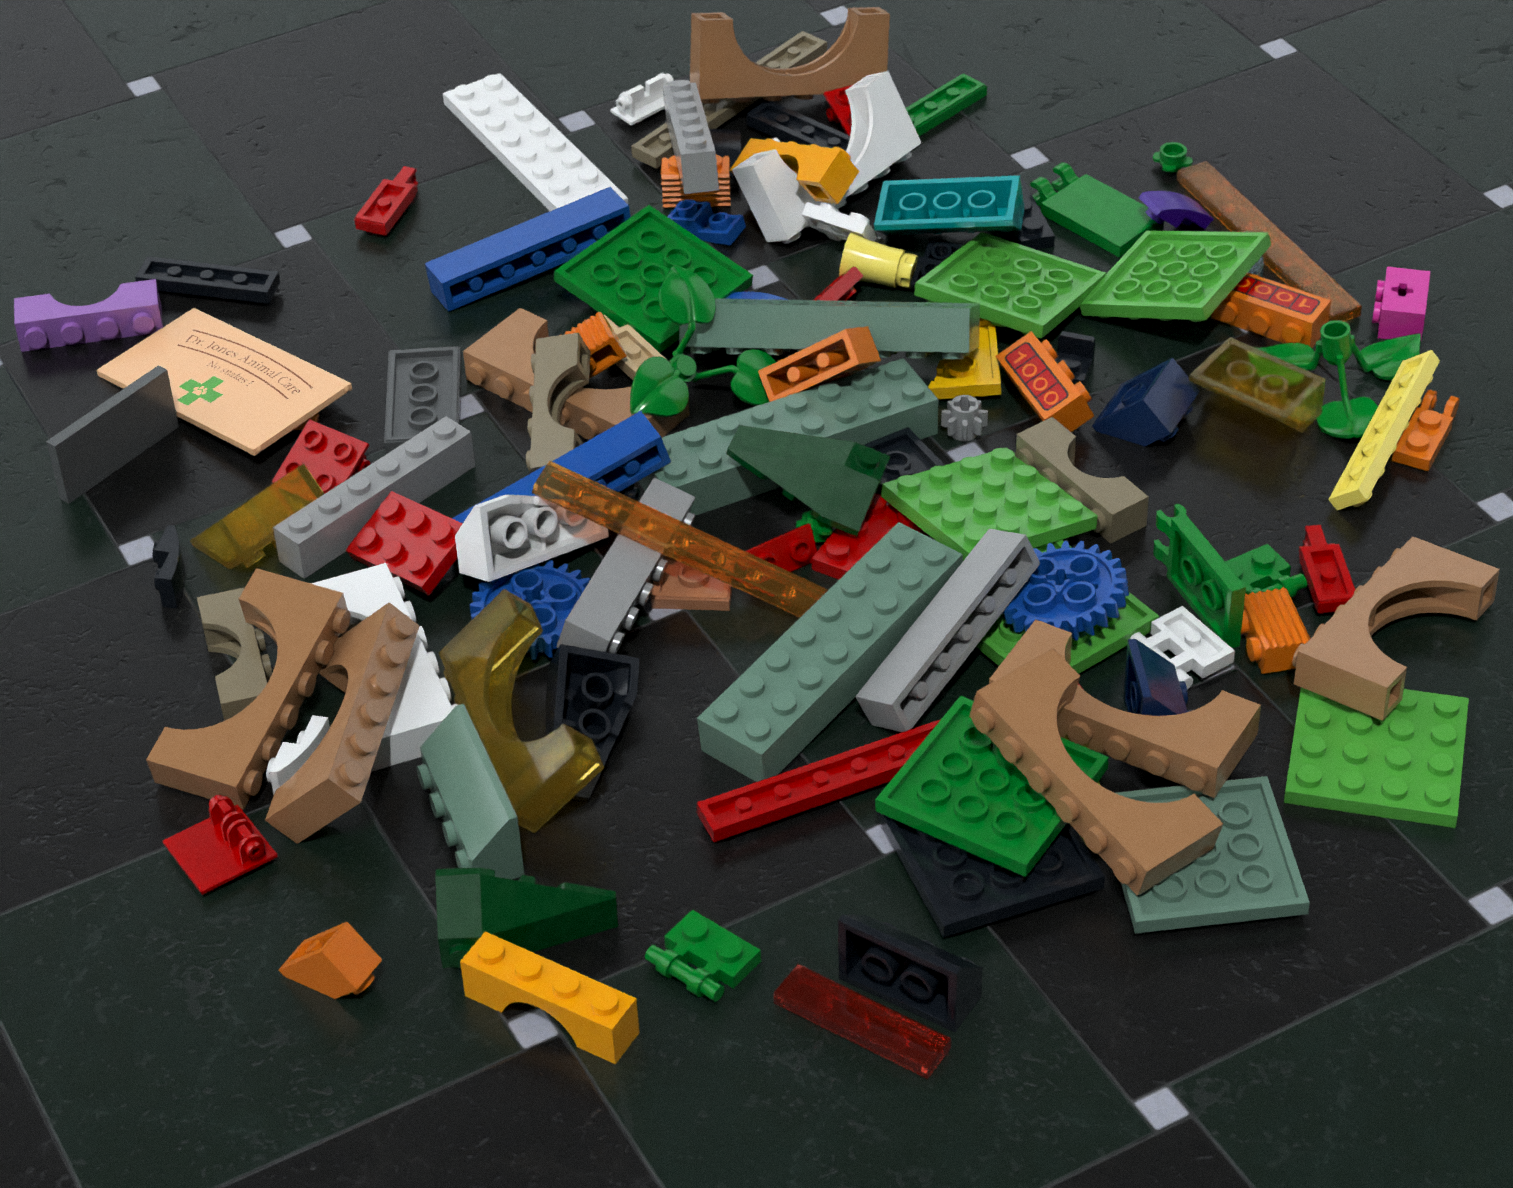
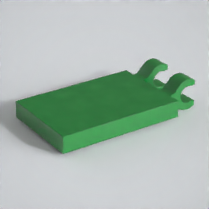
(1093, 210)
(1201, 575)

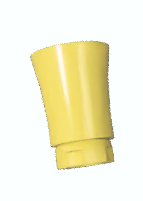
(878, 262)

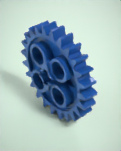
(1070, 590)
(549, 592)

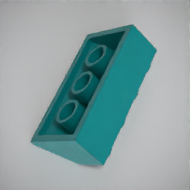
(950, 205)

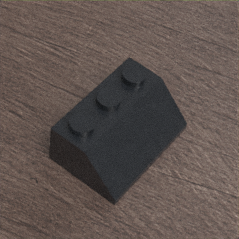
(907, 971)

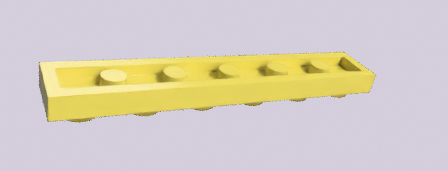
(1384, 431)

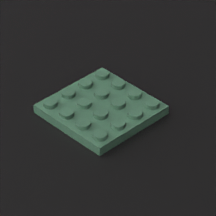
(1240, 879)

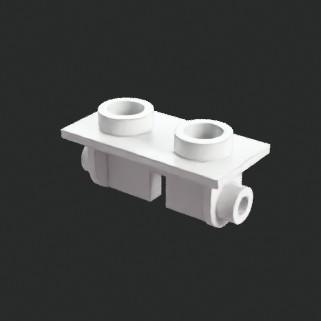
(639, 104)

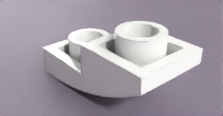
(293, 756)

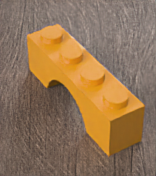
(819, 170)
(592, 1012)

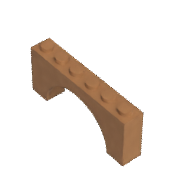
(726, 72)
(503, 366)
(1417, 579)
(369, 670)
(1186, 748)
(235, 753)
(1132, 836)

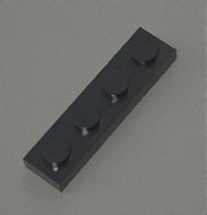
(791, 126)
(210, 279)

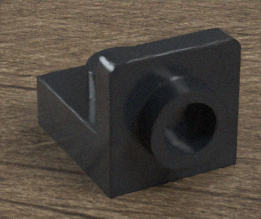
(1078, 354)

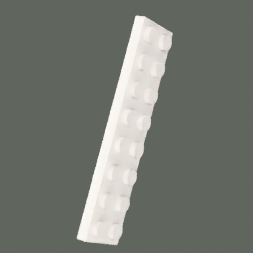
(526, 142)

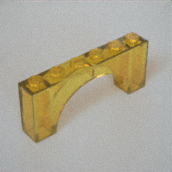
(482, 672)

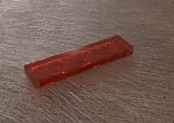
(862, 1021)

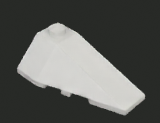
(519, 533)

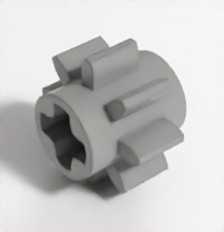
(964, 418)

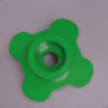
(1172, 157)
(820, 530)

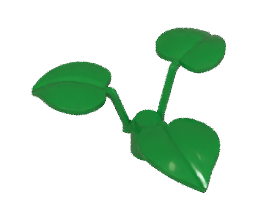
(1384, 358)
(661, 384)

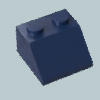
(1149, 405)
(1152, 683)

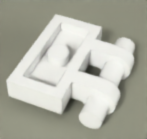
(838, 225)
(1191, 642)

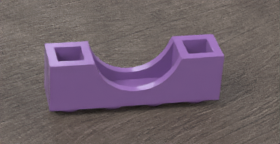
(49, 324)

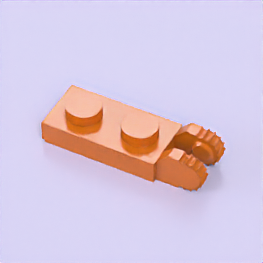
(1425, 433)

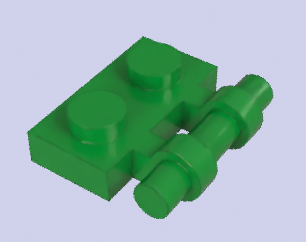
(1266, 570)
(710, 948)

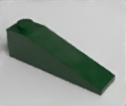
(824, 473)
(515, 911)

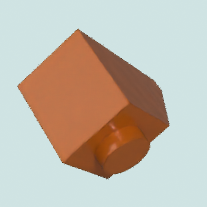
(333, 962)

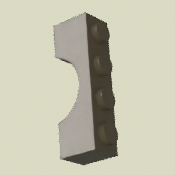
(559, 370)
(1116, 500)
(230, 634)

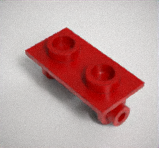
(788, 550)

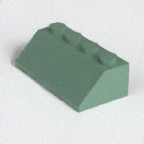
(470, 798)

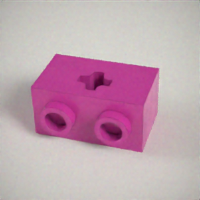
(1401, 302)

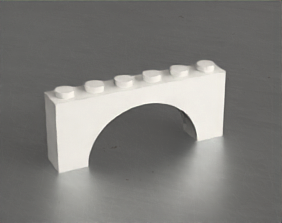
(878, 138)
(422, 696)

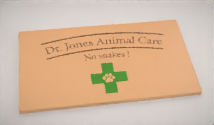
(229, 380)

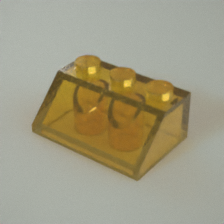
(1262, 384)
(249, 527)

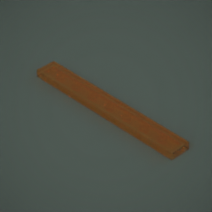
(1283, 256)
(677, 540)

